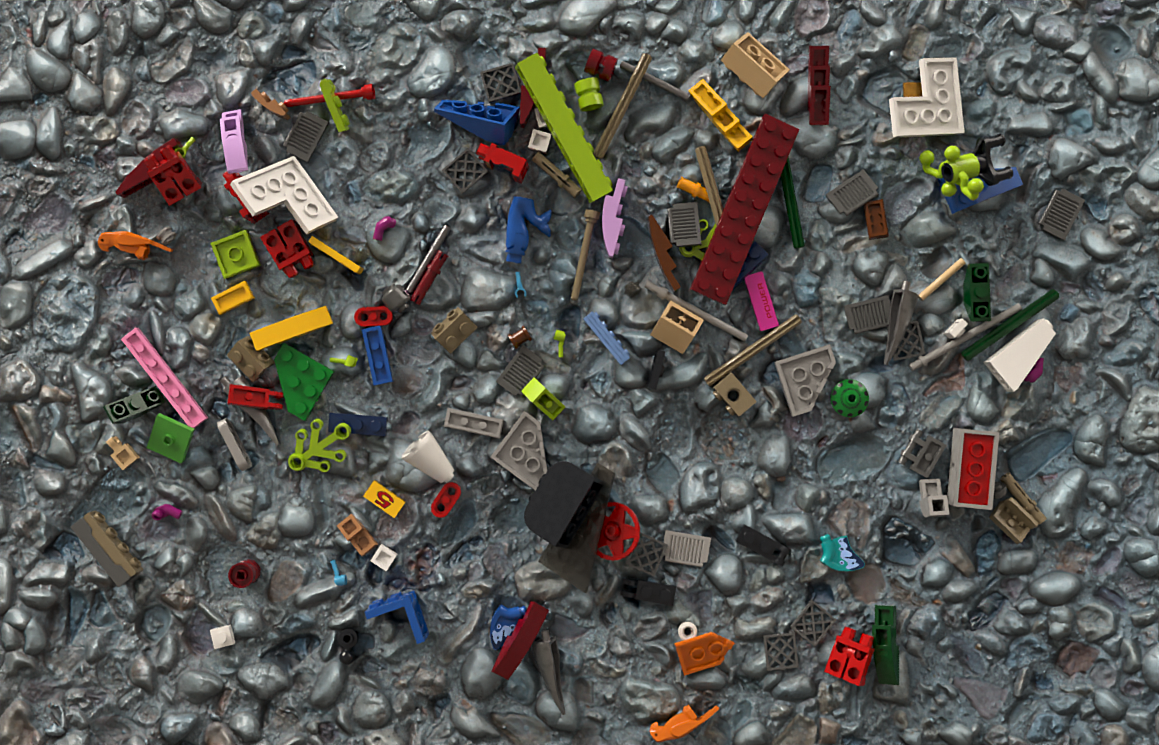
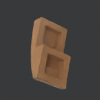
(357, 535)

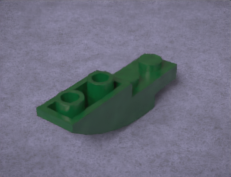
(886, 651)

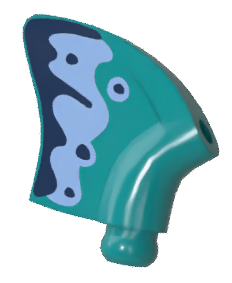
(839, 554)

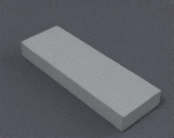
(473, 423)

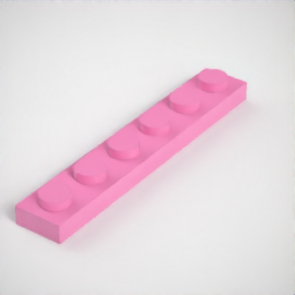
(164, 378)

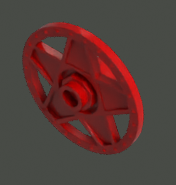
(616, 531)

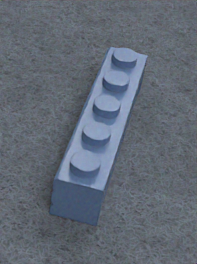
(607, 337)

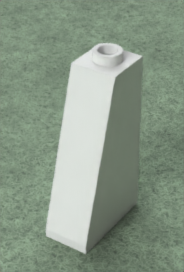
(1019, 355)

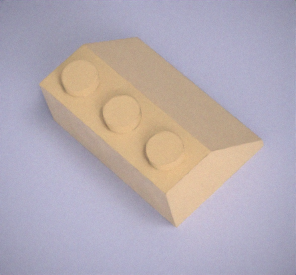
(754, 65)

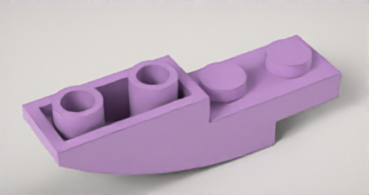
(233, 141)
(611, 225)

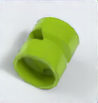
(589, 95)

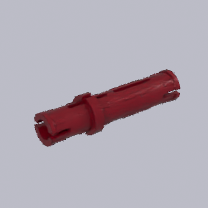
(429, 277)

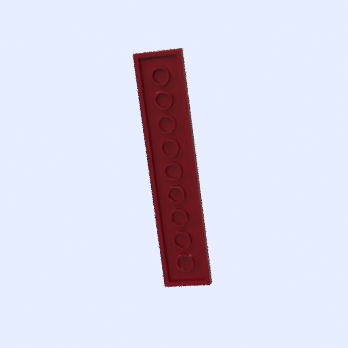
(744, 209)

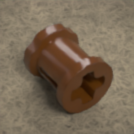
(519, 337)

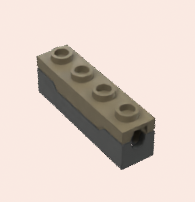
(107, 548)

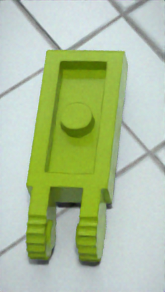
(334, 104)

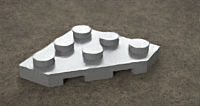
(805, 377)
(523, 451)

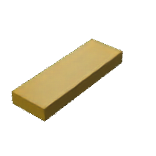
(335, 255)

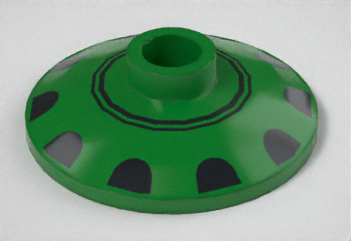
(840, 396)

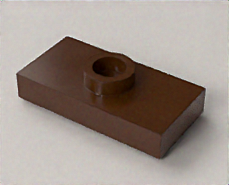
(876, 219)

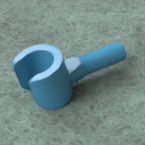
(519, 284)
(338, 579)

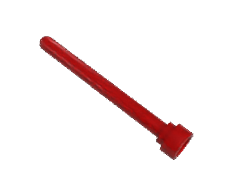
(366, 92)

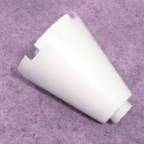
(429, 458)

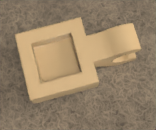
(123, 454)

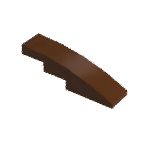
(661, 246)

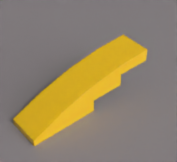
(720, 115)
(291, 328)

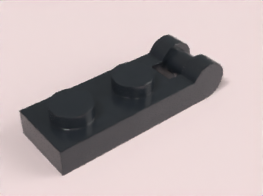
(762, 544)

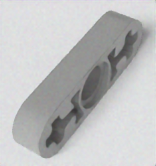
(234, 444)

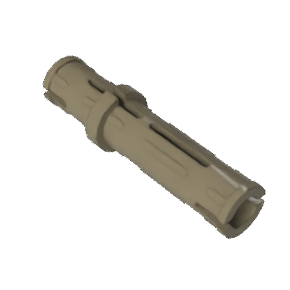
(573, 189)
(1024, 500)

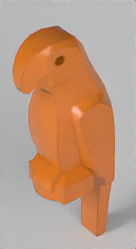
(129, 243)
(680, 724)

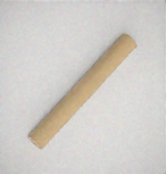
(941, 279)

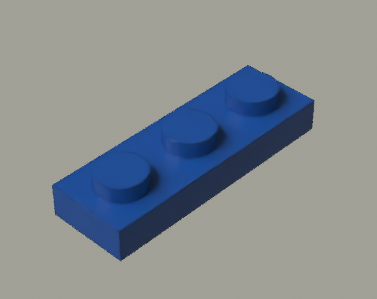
(377, 355)

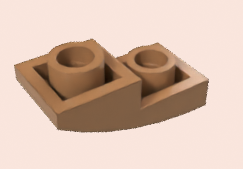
(273, 106)

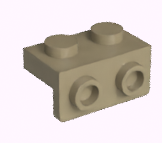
(453, 330)
(248, 360)
(1013, 519)

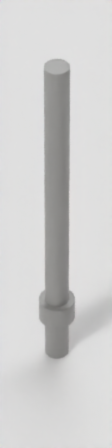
(663, 293)

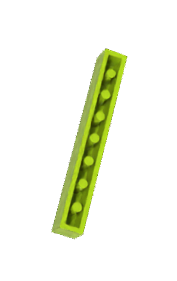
(563, 127)

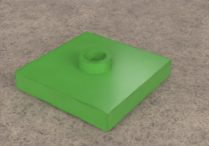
(170, 438)

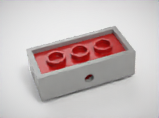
(972, 468)

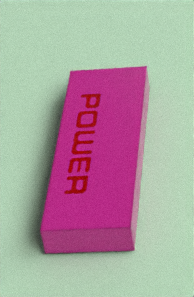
(761, 301)

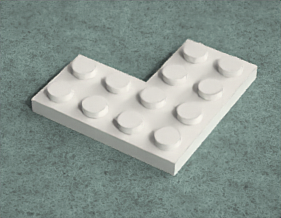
(937, 110)
(286, 184)

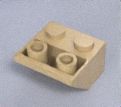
(676, 327)

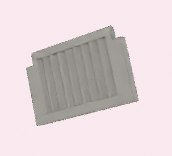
(686, 548)

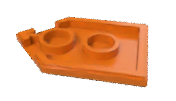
(702, 652)

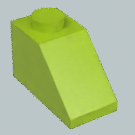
(543, 399)

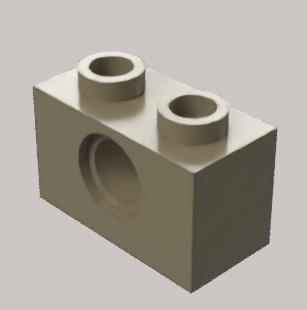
(744, 398)

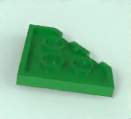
(301, 380)

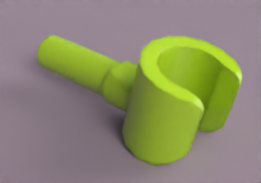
(184, 149)
(560, 336)
(350, 361)

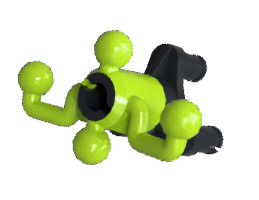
(961, 168)

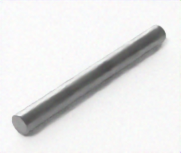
(657, 82)
(428, 258)

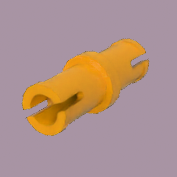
(694, 189)

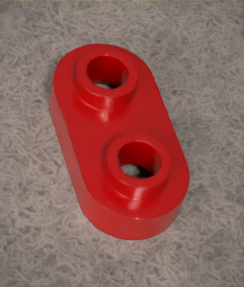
(374, 316)
(446, 499)

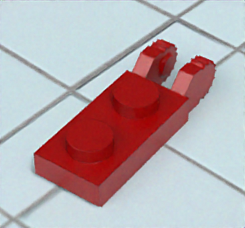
(253, 397)

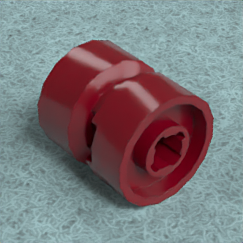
(594, 63)
(244, 573)

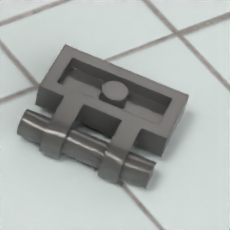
(927, 455)

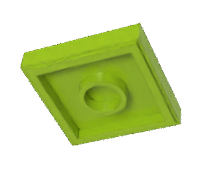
(235, 254)

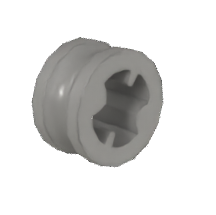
(166, 235)

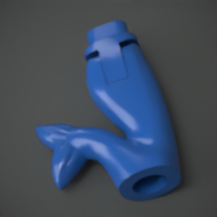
(517, 233)

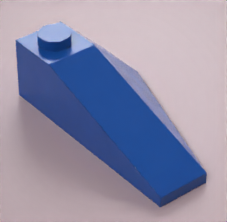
(487, 122)
(960, 201)

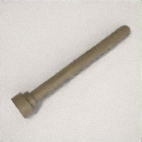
(591, 219)

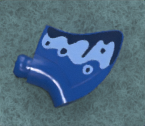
(504, 623)

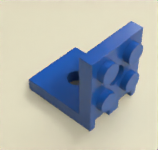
(412, 607)

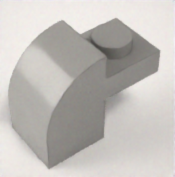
(932, 501)

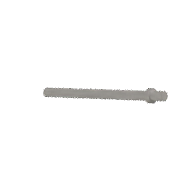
(923, 360)

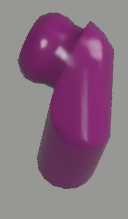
(381, 225)
(1036, 372)
(166, 510)

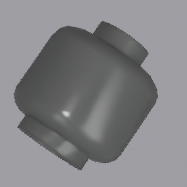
(396, 298)

